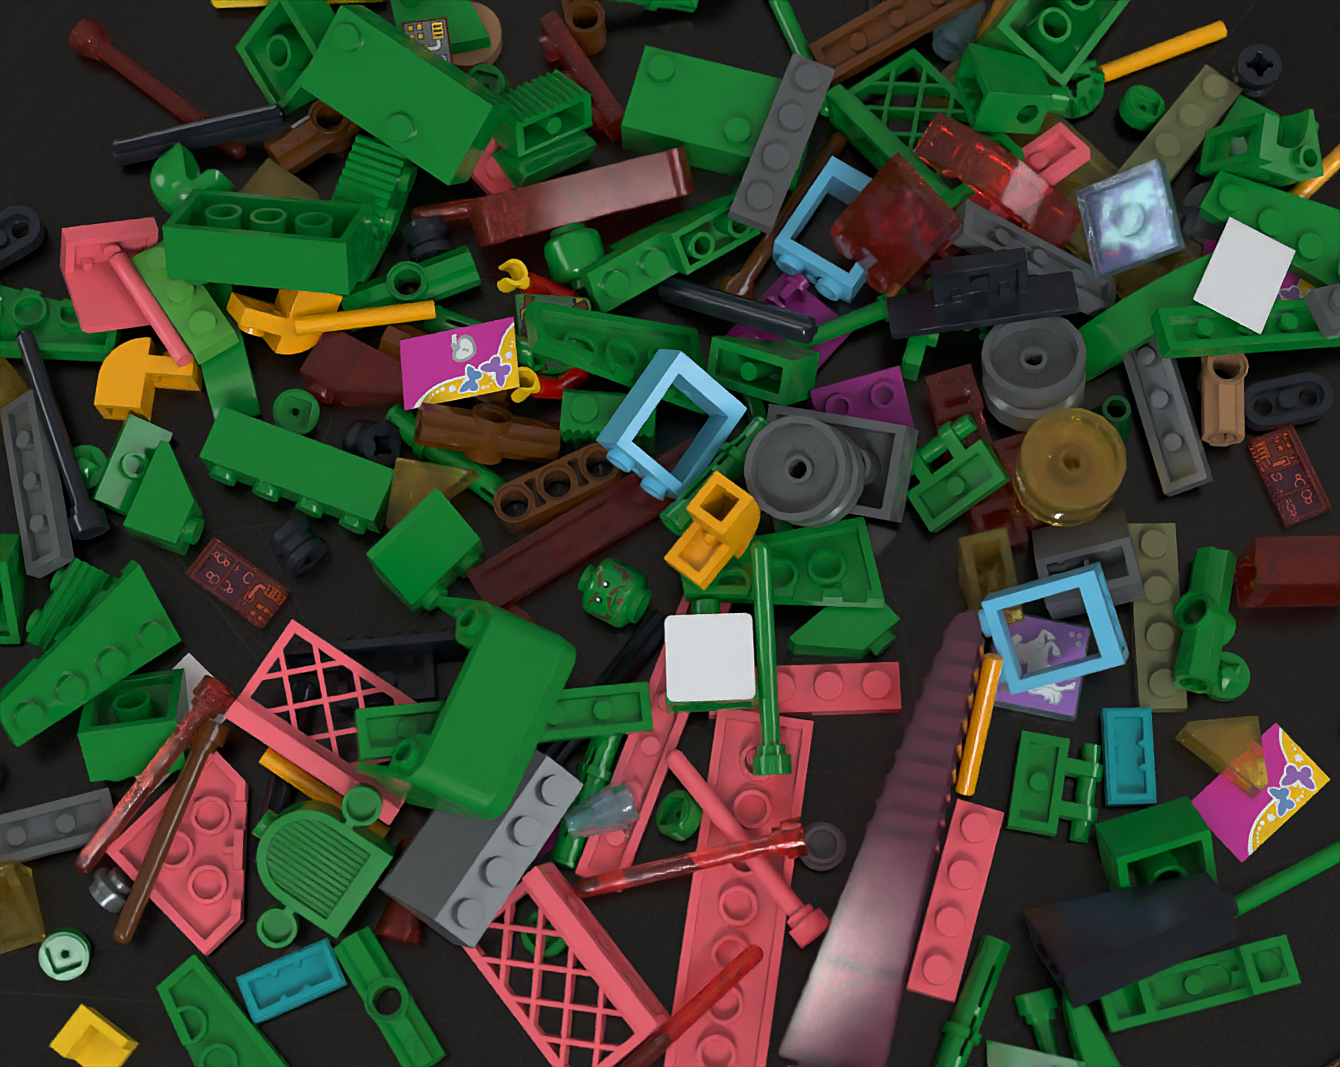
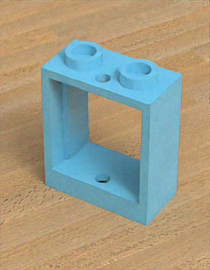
(792, 258)
(666, 369)
(1100, 612)

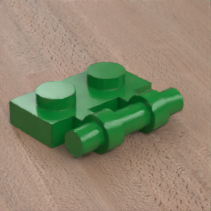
(960, 482)
(1039, 784)

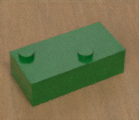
(404, 94)
(700, 107)
(269, 241)

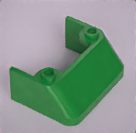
(489, 718)

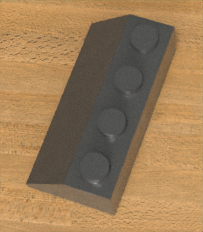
(466, 867)

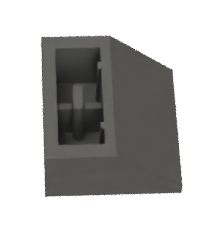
(1100, 540)

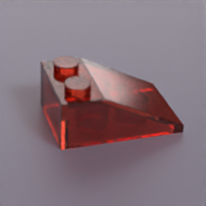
(895, 227)

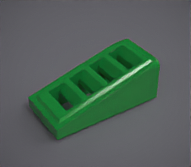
(1086, 1037)

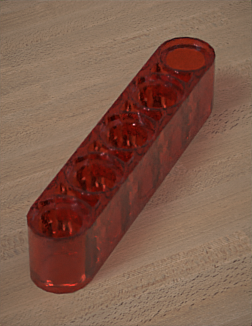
(581, 197)

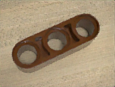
(533, 485)

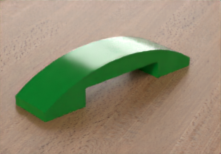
(1128, 321)
(229, 373)
(1203, 984)

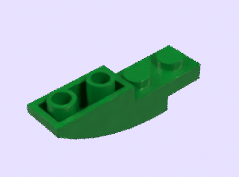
(661, 250)

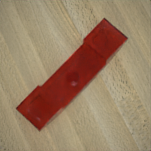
(999, 178)
(951, 397)

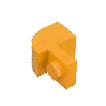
(276, 320)
(131, 375)
(721, 528)

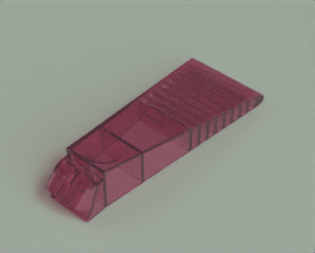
(866, 954)

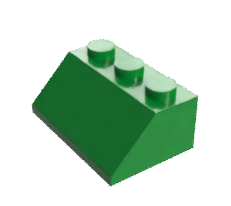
(1052, 32)

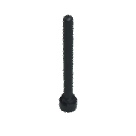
(86, 518)

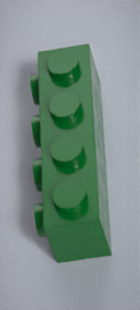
(299, 470)

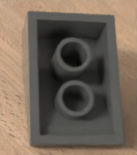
(886, 455)

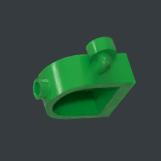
(319, 862)

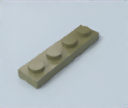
(1185, 123)
(1152, 622)

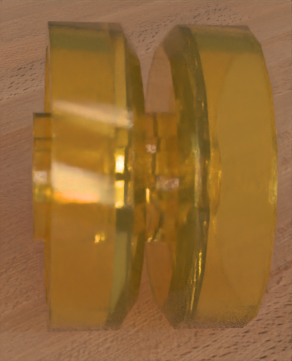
(1062, 442)

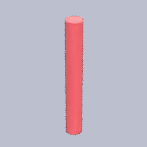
(151, 309)

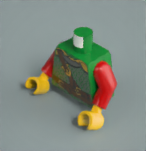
(555, 375)

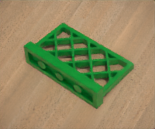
(878, 143)

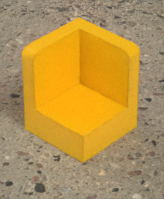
(93, 1040)

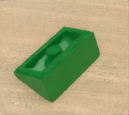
(545, 161)

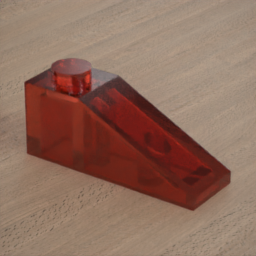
(353, 373)

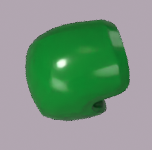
(178, 175)

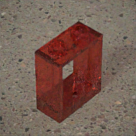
(1289, 572)

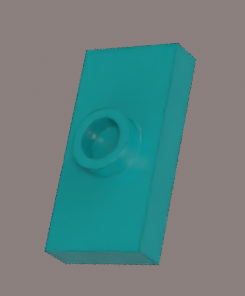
(1128, 757)
(291, 981)

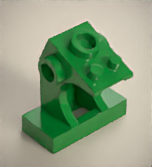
(1277, 150)

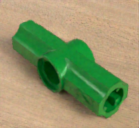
(437, 279)
(1204, 620)
(372, 975)

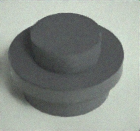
(825, 846)
(111, 888)

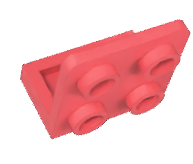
(92, 283)

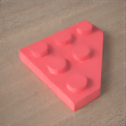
(206, 864)

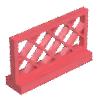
(295, 744)
(595, 951)

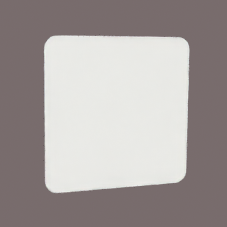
(709, 657)

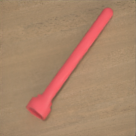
(803, 920)

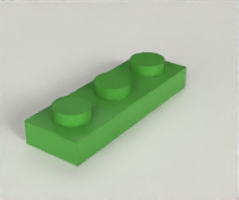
(187, 306)

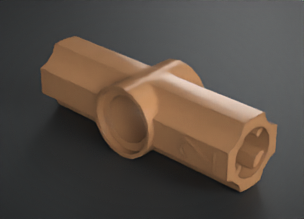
(1222, 399)

